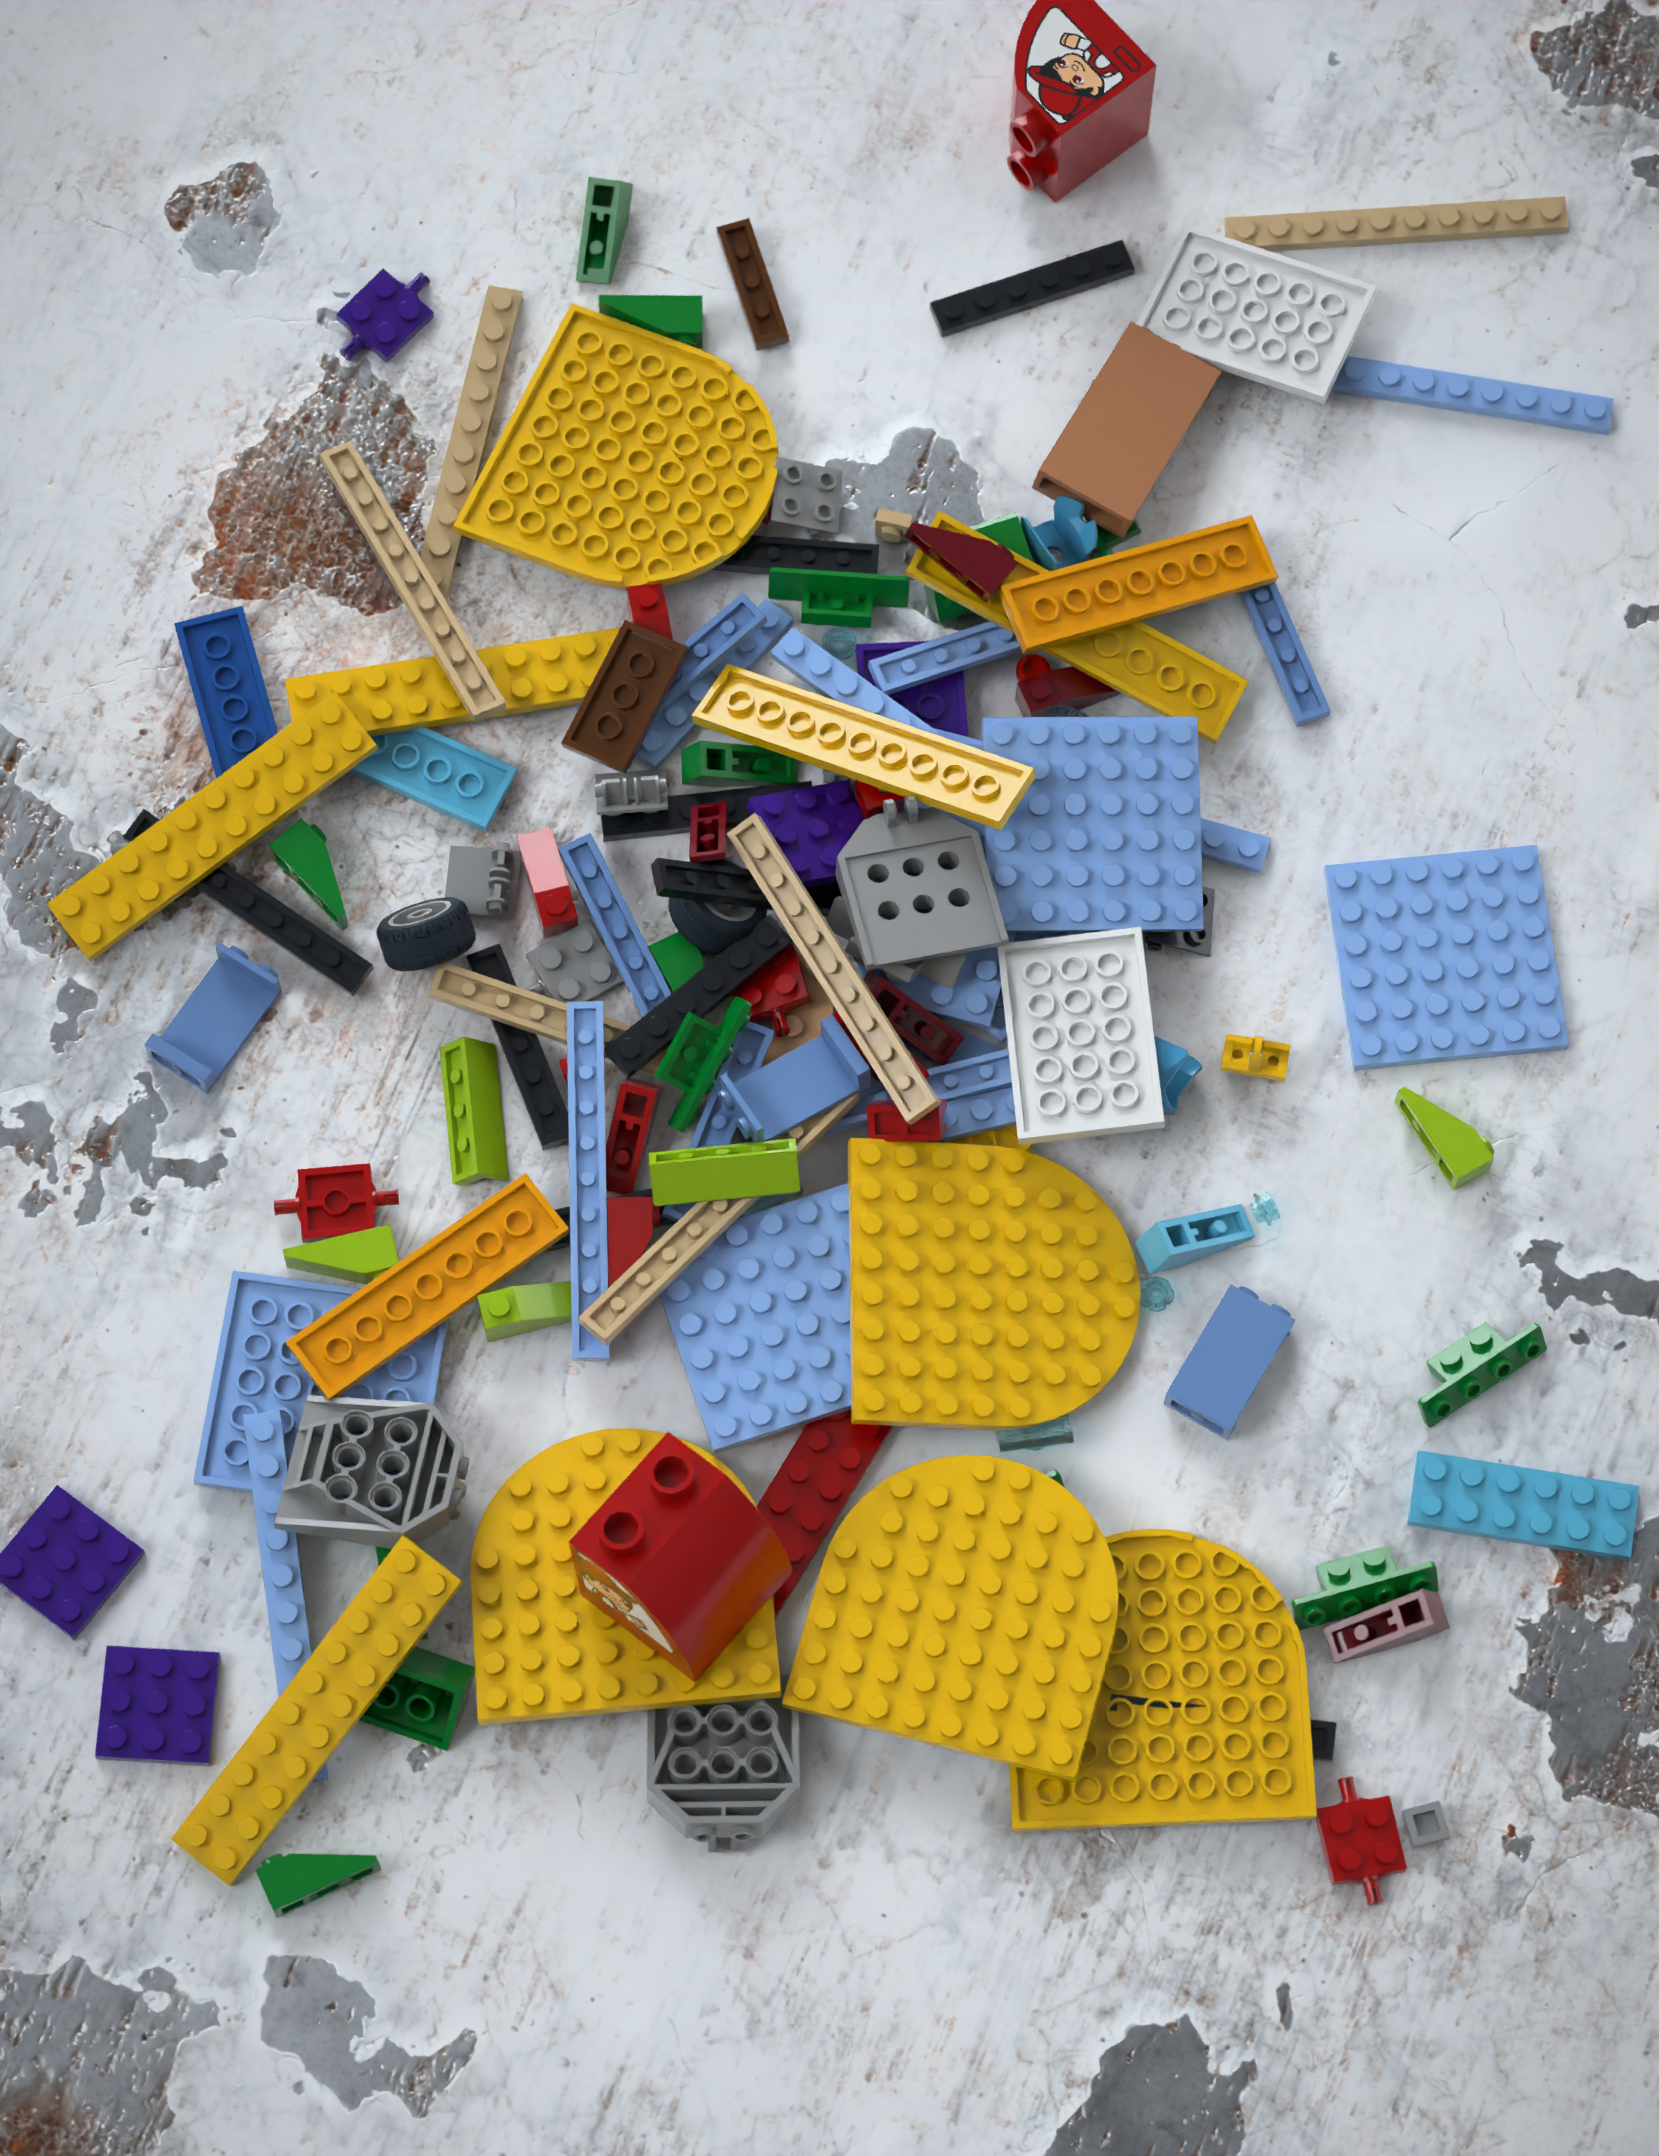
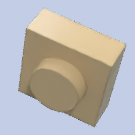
(892, 525)

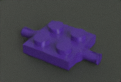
(384, 315)

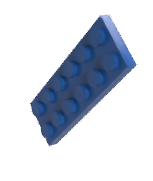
(226, 685)

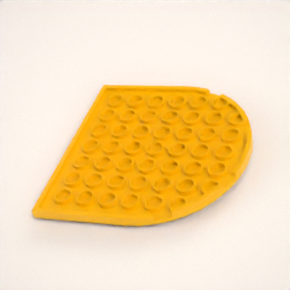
(595, 468)
(981, 1287)
(964, 1615)
(1197, 1632)
(548, 1647)

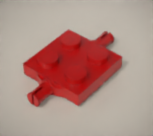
(776, 991)
(335, 1201)
(1360, 1840)

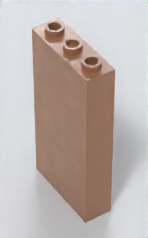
(1127, 428)

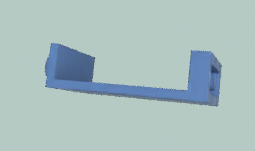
(216, 1018)
(797, 1085)
(1229, 1360)

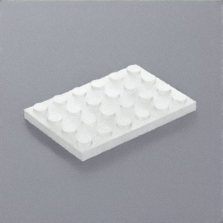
(1257, 312)
(1080, 1036)

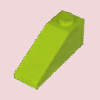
(1448, 1140)
(349, 1257)
(524, 1309)

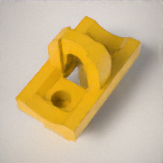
(1273, 1058)

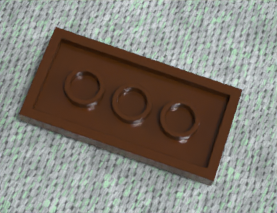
(625, 697)

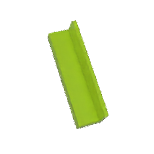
(473, 1111)
(724, 1172)

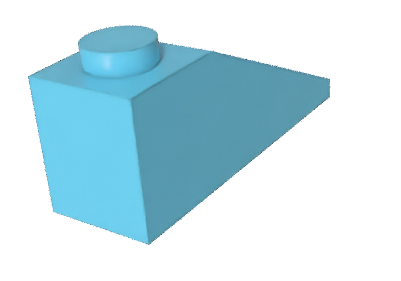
(1193, 1237)

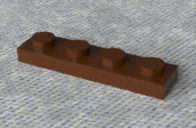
(752, 284)

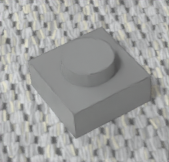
(1425, 1824)

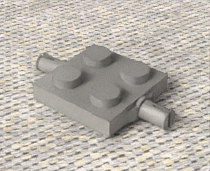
(574, 966)

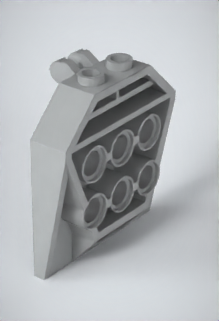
(917, 843)
(421, 1496)
(730, 1804)

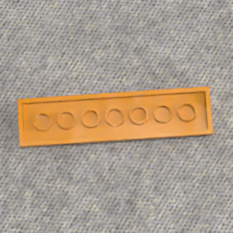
(1137, 584)
(427, 1287)

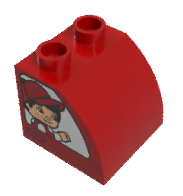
(1075, 95)
(679, 1557)

